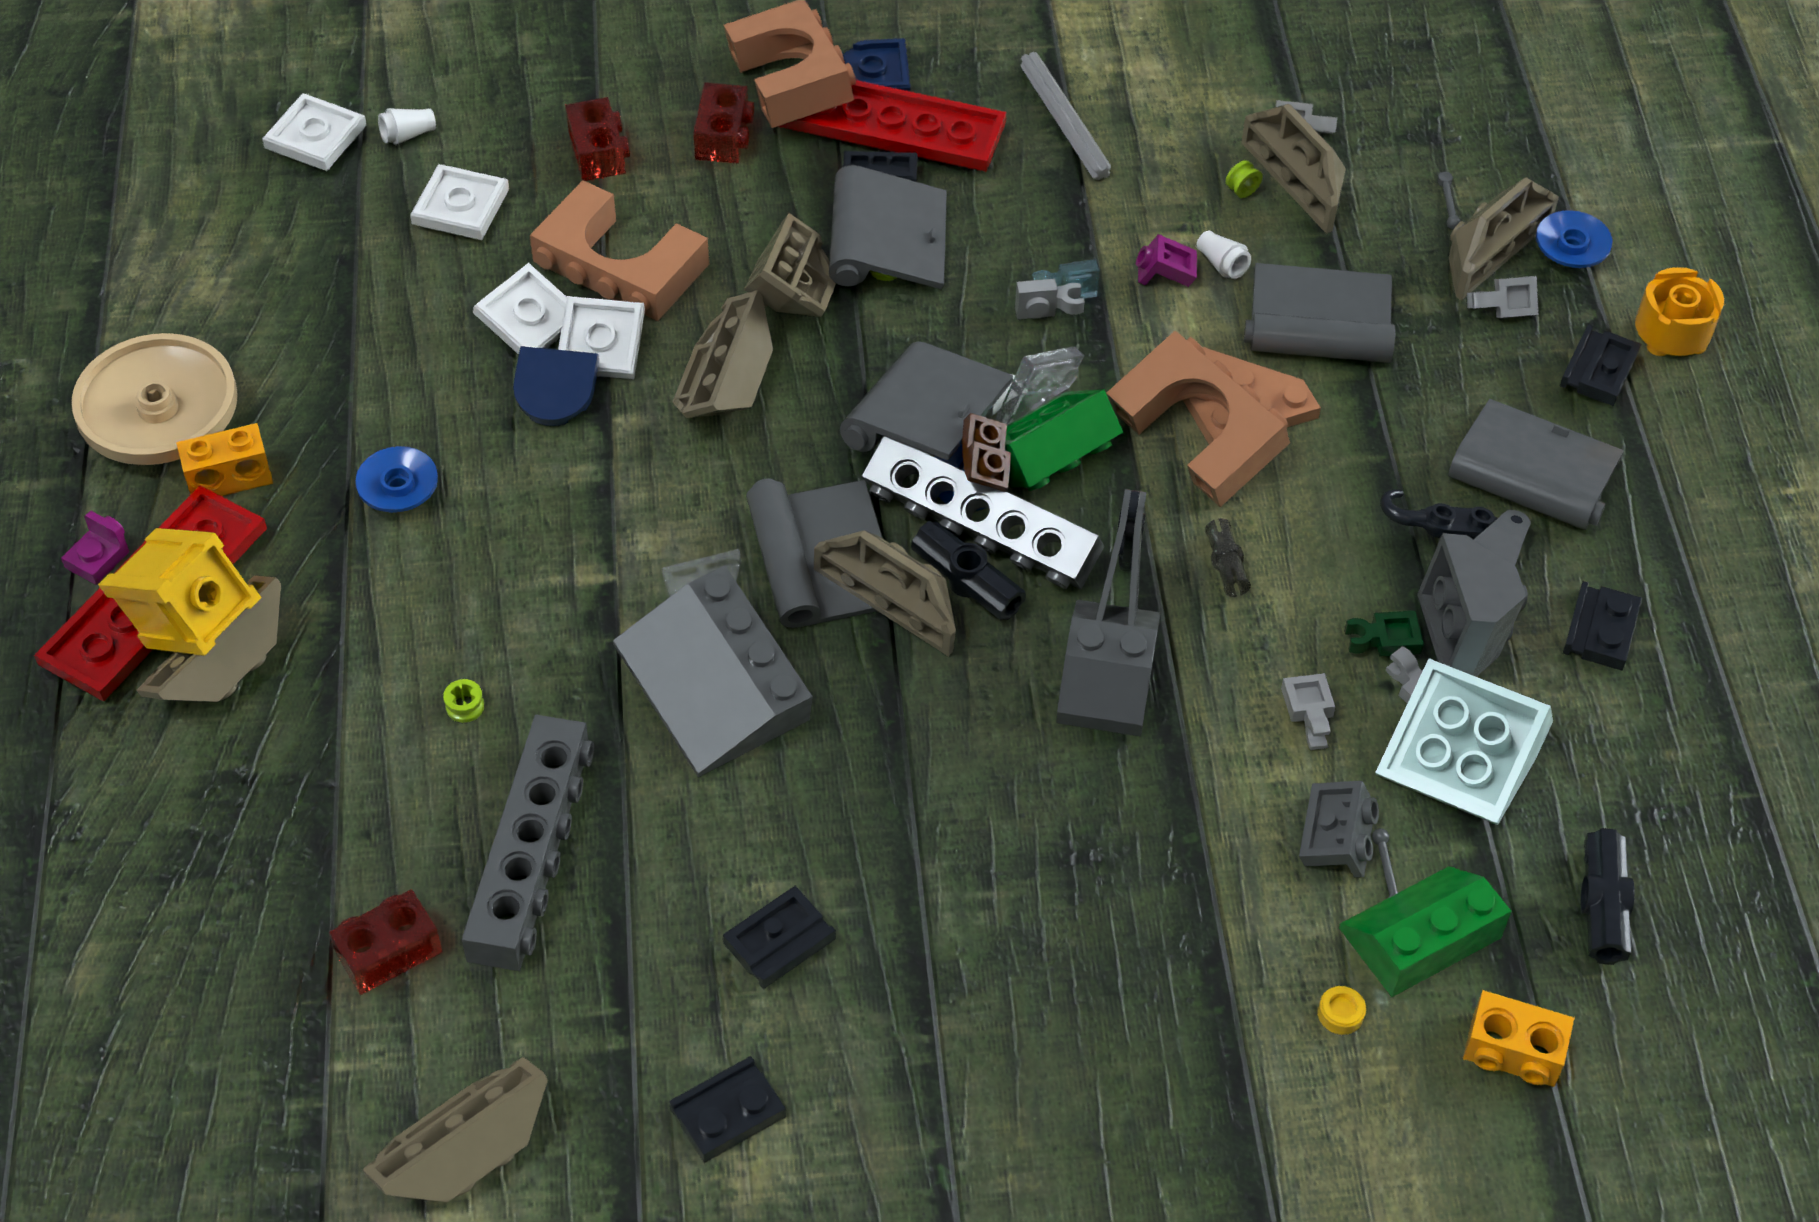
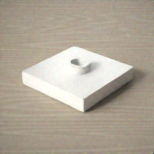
(314, 132)
(459, 201)
(524, 310)
(607, 329)

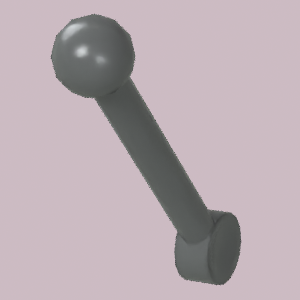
(1445, 180)
(1380, 838)

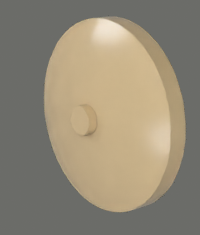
(151, 395)

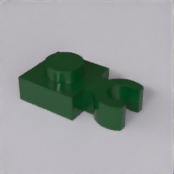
(1386, 632)

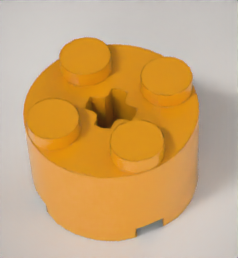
(1679, 312)

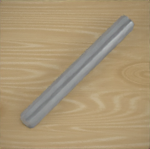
(1065, 116)

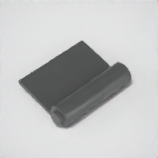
(886, 228)
(1321, 313)
(924, 401)
(1536, 464)
(787, 534)

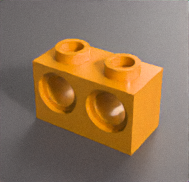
(225, 461)
(1520, 1028)

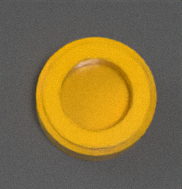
(1341, 1010)

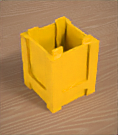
(180, 591)

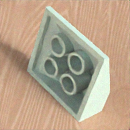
(1465, 741)

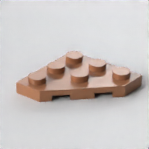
(1275, 390)

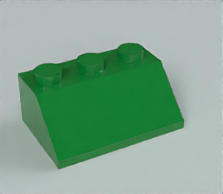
(1058, 436)
(1427, 927)

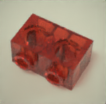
(722, 123)
(596, 138)
(391, 950)

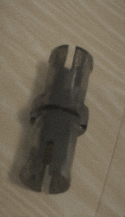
(1227, 557)

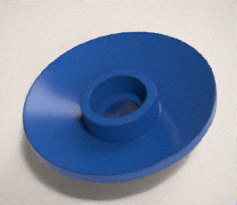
(1574, 239)
(396, 479)

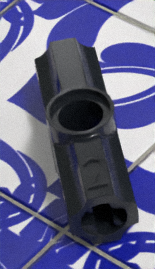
(968, 570)
(1607, 896)

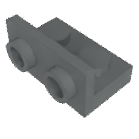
(1339, 826)

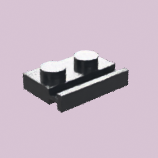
(1601, 365)
(1602, 625)
(779, 937)
(727, 1109)

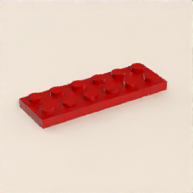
(911, 124)
(99, 641)

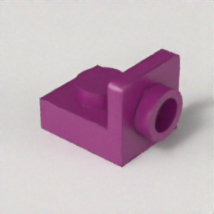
(1167, 259)
(98, 549)

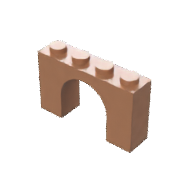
(784, 33)
(655, 278)
(1182, 371)

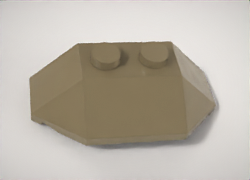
(1297, 160)
(1497, 233)
(793, 271)
(727, 360)
(891, 583)
(237, 651)
(462, 1137)

